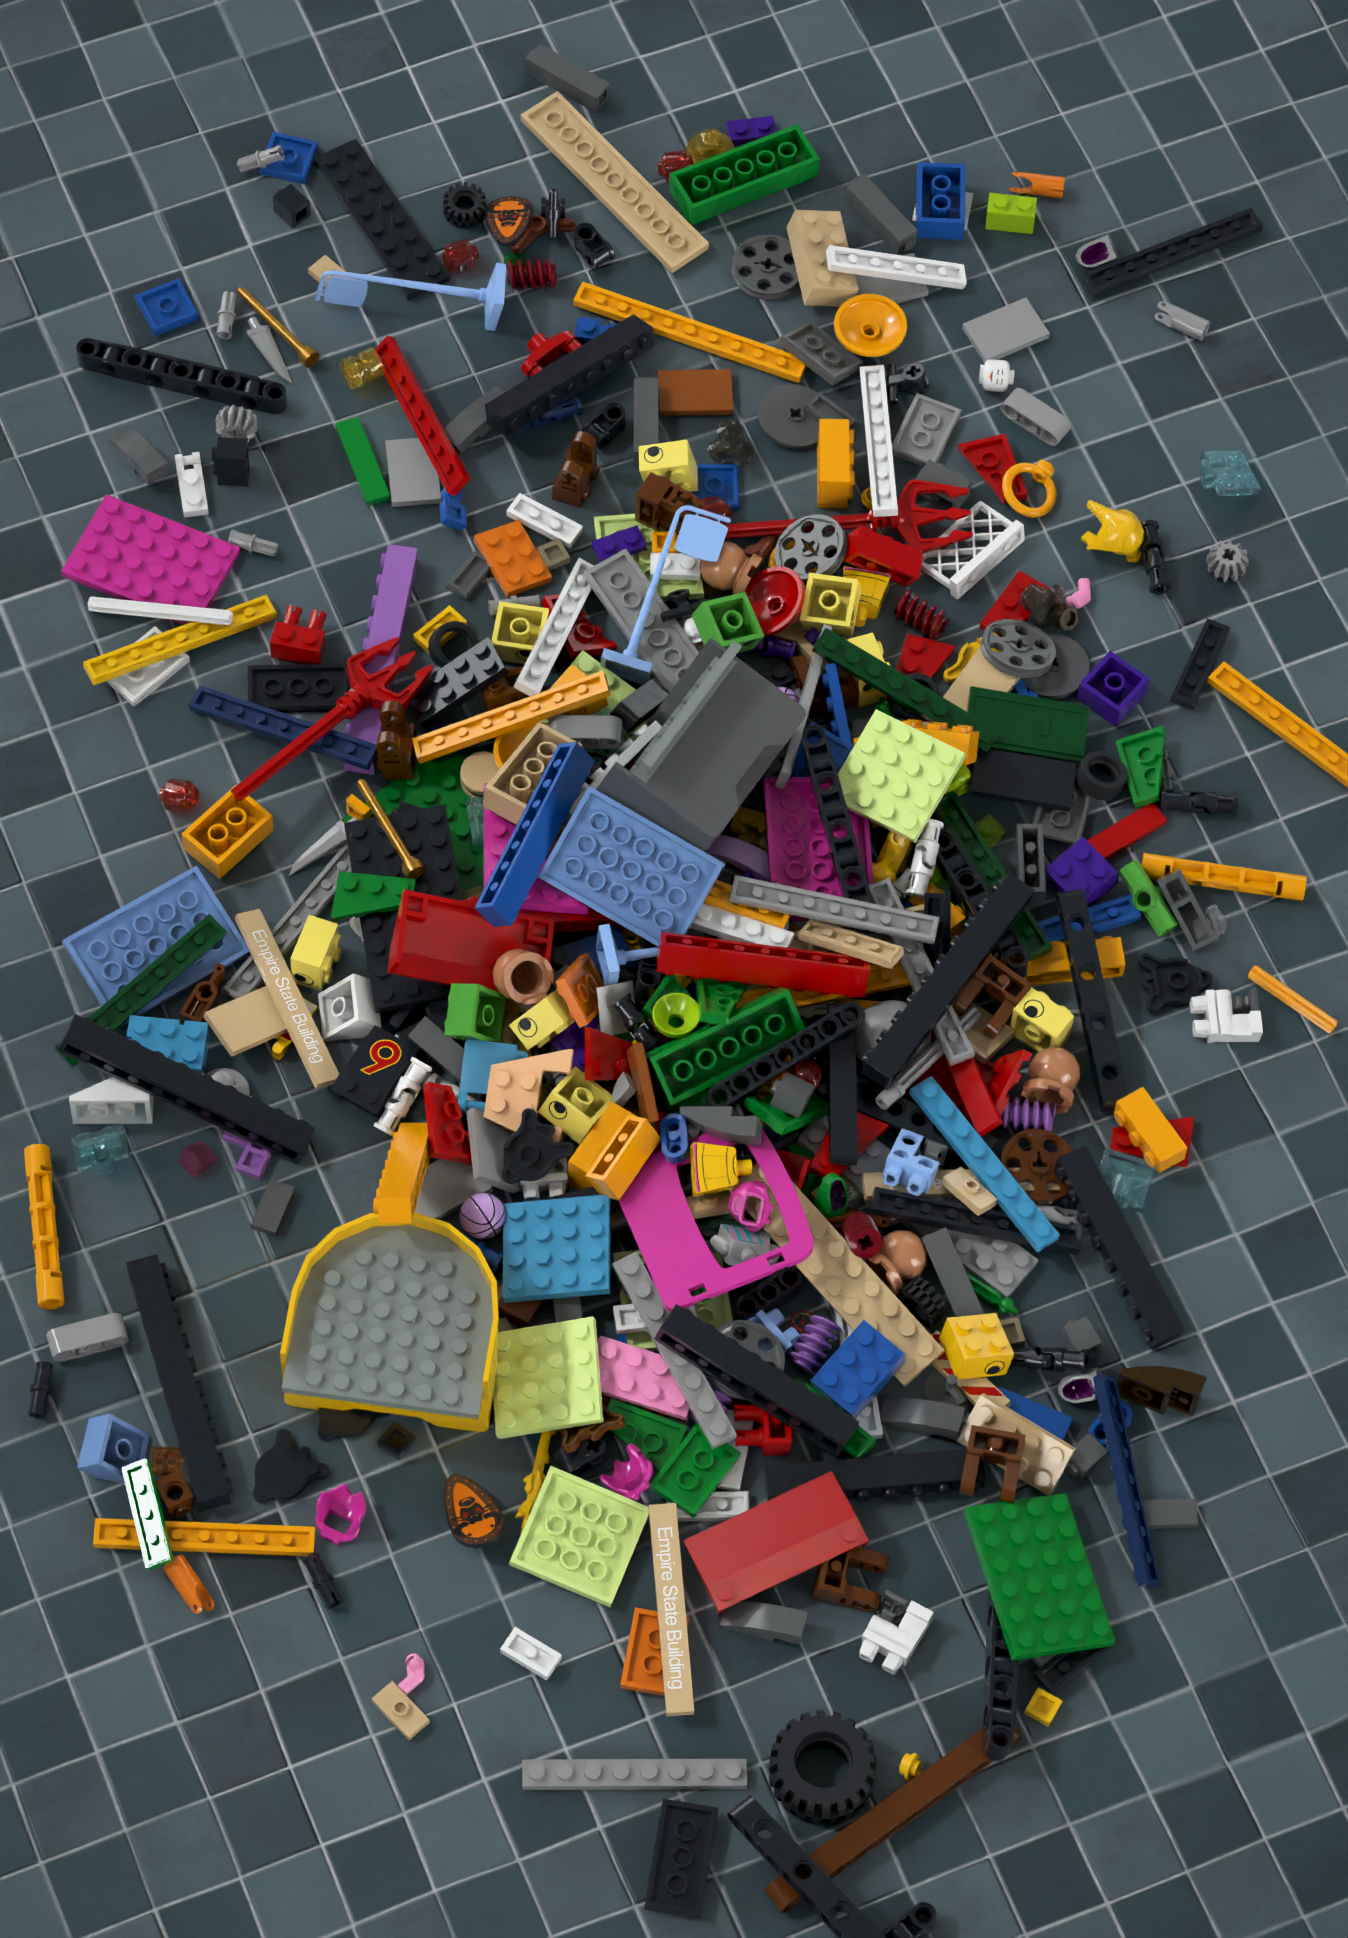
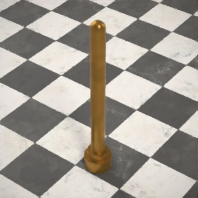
(306, 354)
(411, 867)

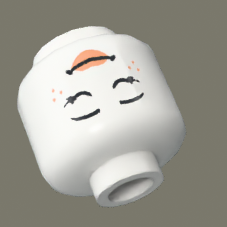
(996, 375)

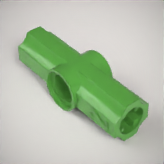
(1140, 884)

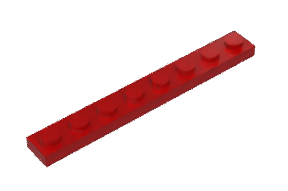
(422, 416)

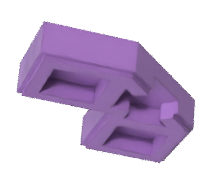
(253, 1159)

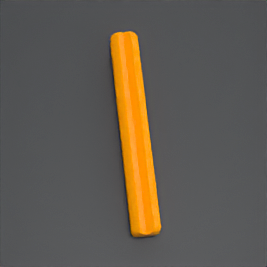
(1292, 999)

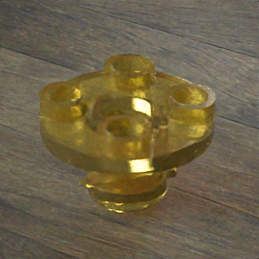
(708, 144)

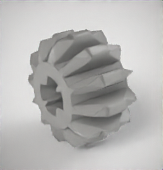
(236, 422)
(1227, 560)

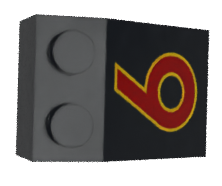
(374, 1070)

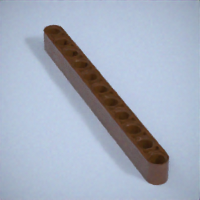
(891, 1815)

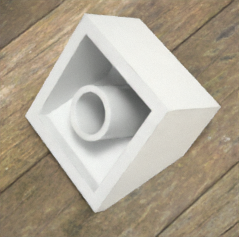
(348, 1009)

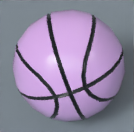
(482, 1216)

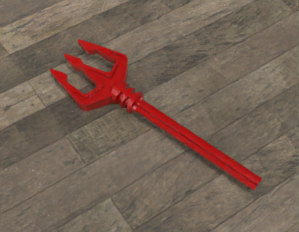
(906, 523)
(364, 692)

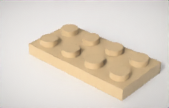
(1043, 1454)

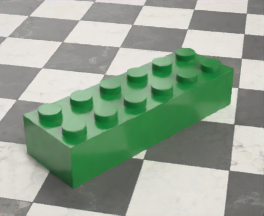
(743, 174)
(722, 1049)

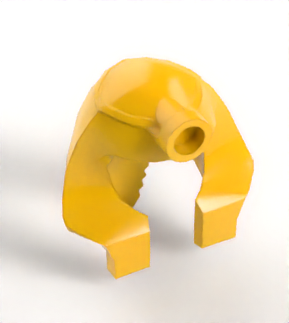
(1119, 532)

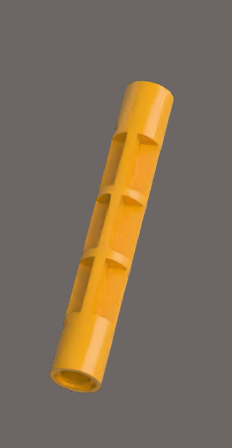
(1228, 877)
(45, 1240)

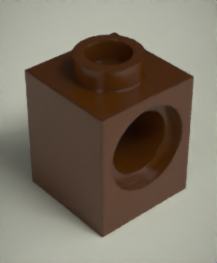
(172, 1484)

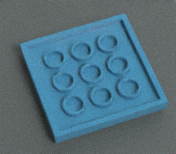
(557, 1248)

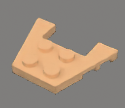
(518, 1086)

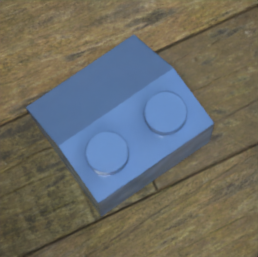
(110, 1446)

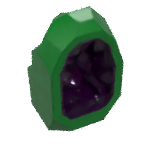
(832, 1196)

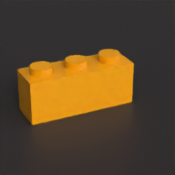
(1150, 1130)
(623, 1157)

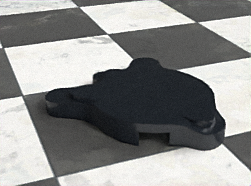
(1172, 981)
(531, 1150)
(345, 1424)
(285, 1471)

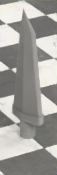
(265, 343)
(328, 842)

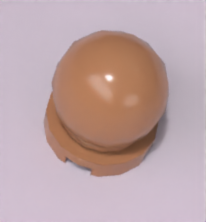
(731, 570)
(523, 976)
(1052, 1079)
(899, 1259)

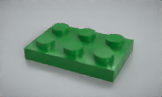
(694, 1472)

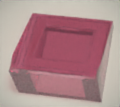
(196, 1158)

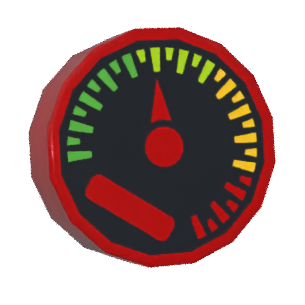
(800, 1320)

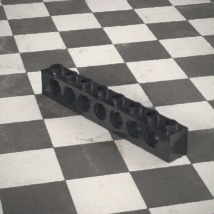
(908, 1111)

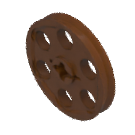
(1027, 1160)

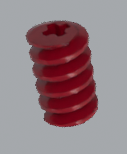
(531, 274)
(921, 616)
(861, 1235)

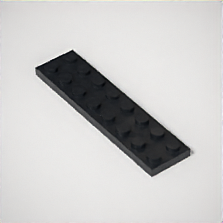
(380, 217)

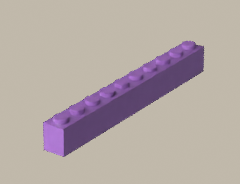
(387, 622)

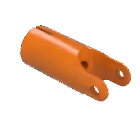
(1041, 185)
(188, 1584)

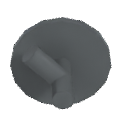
(944, 1390)

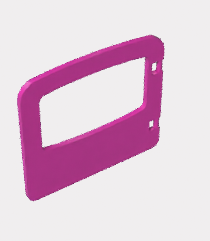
(673, 1244)

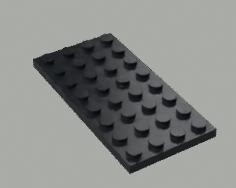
(371, 852)

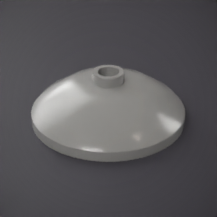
(872, 1024)

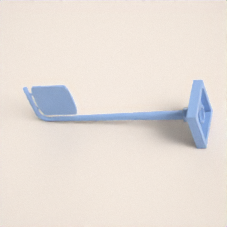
(353, 291)
(697, 538)
(611, 958)

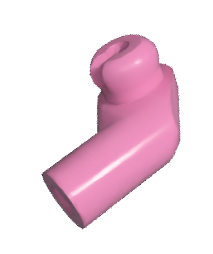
(1082, 596)
(415, 1673)

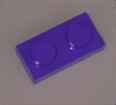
(750, 129)
(612, 544)

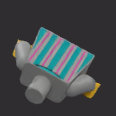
(739, 1245)

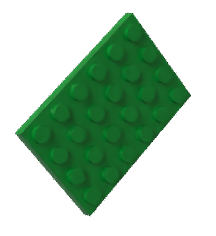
(1039, 1576)

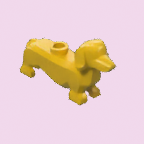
(892, 858)

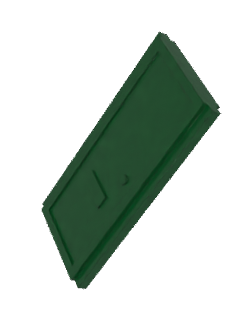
(1032, 723)

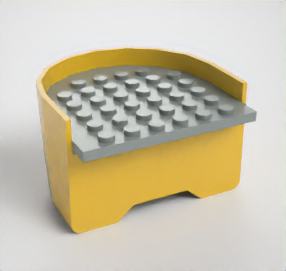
(394, 1324)

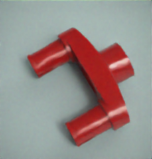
(547, 350)

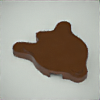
(574, 1435)

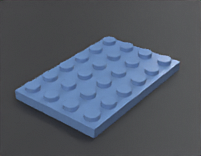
(630, 868)
(137, 934)

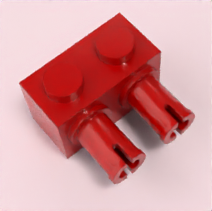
(296, 642)
(772, 1436)

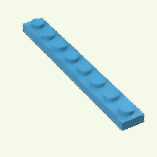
(984, 1164)

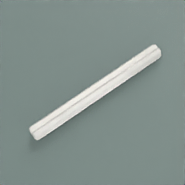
(160, 610)

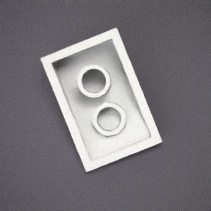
(111, 1104)

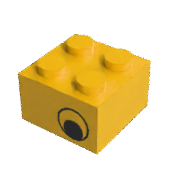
(976, 1346)

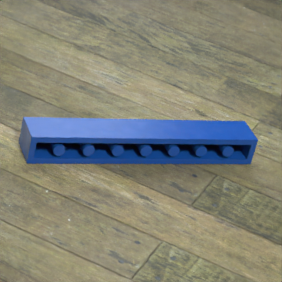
(534, 834)

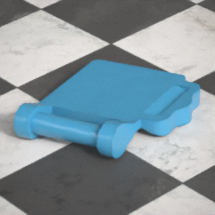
(477, 1065)

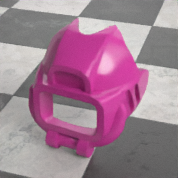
(738, 1201)
(629, 1474)
(343, 1504)

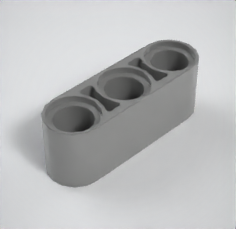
(1035, 416)
(589, 730)
(87, 1337)

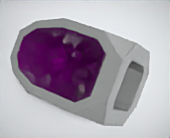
(1096, 252)
(1078, 1386)

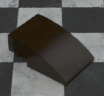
(1161, 1387)

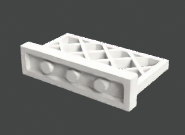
(986, 557)

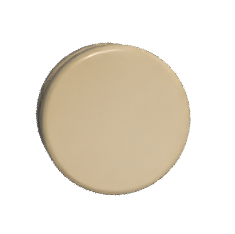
(476, 771)

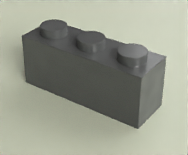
(1030, 859)

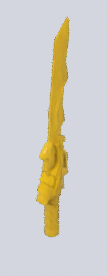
(535, 1480)

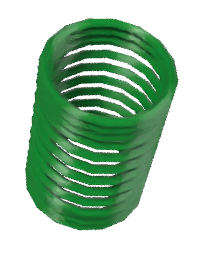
(514, 257)

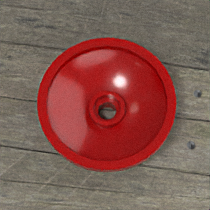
(776, 598)

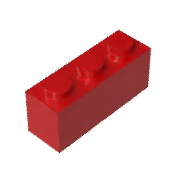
(883, 554)

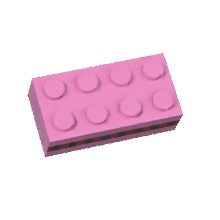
(640, 1380)

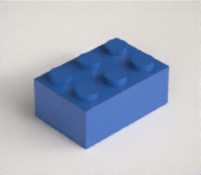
(940, 200)
(858, 1369)

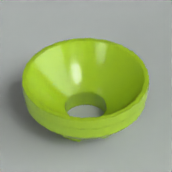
(679, 1006)

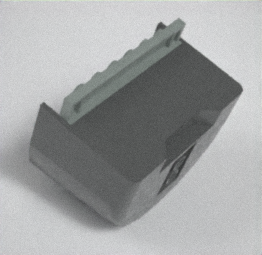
(713, 747)

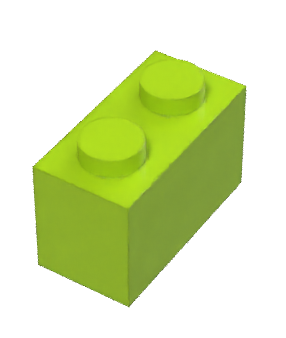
(1011, 213)

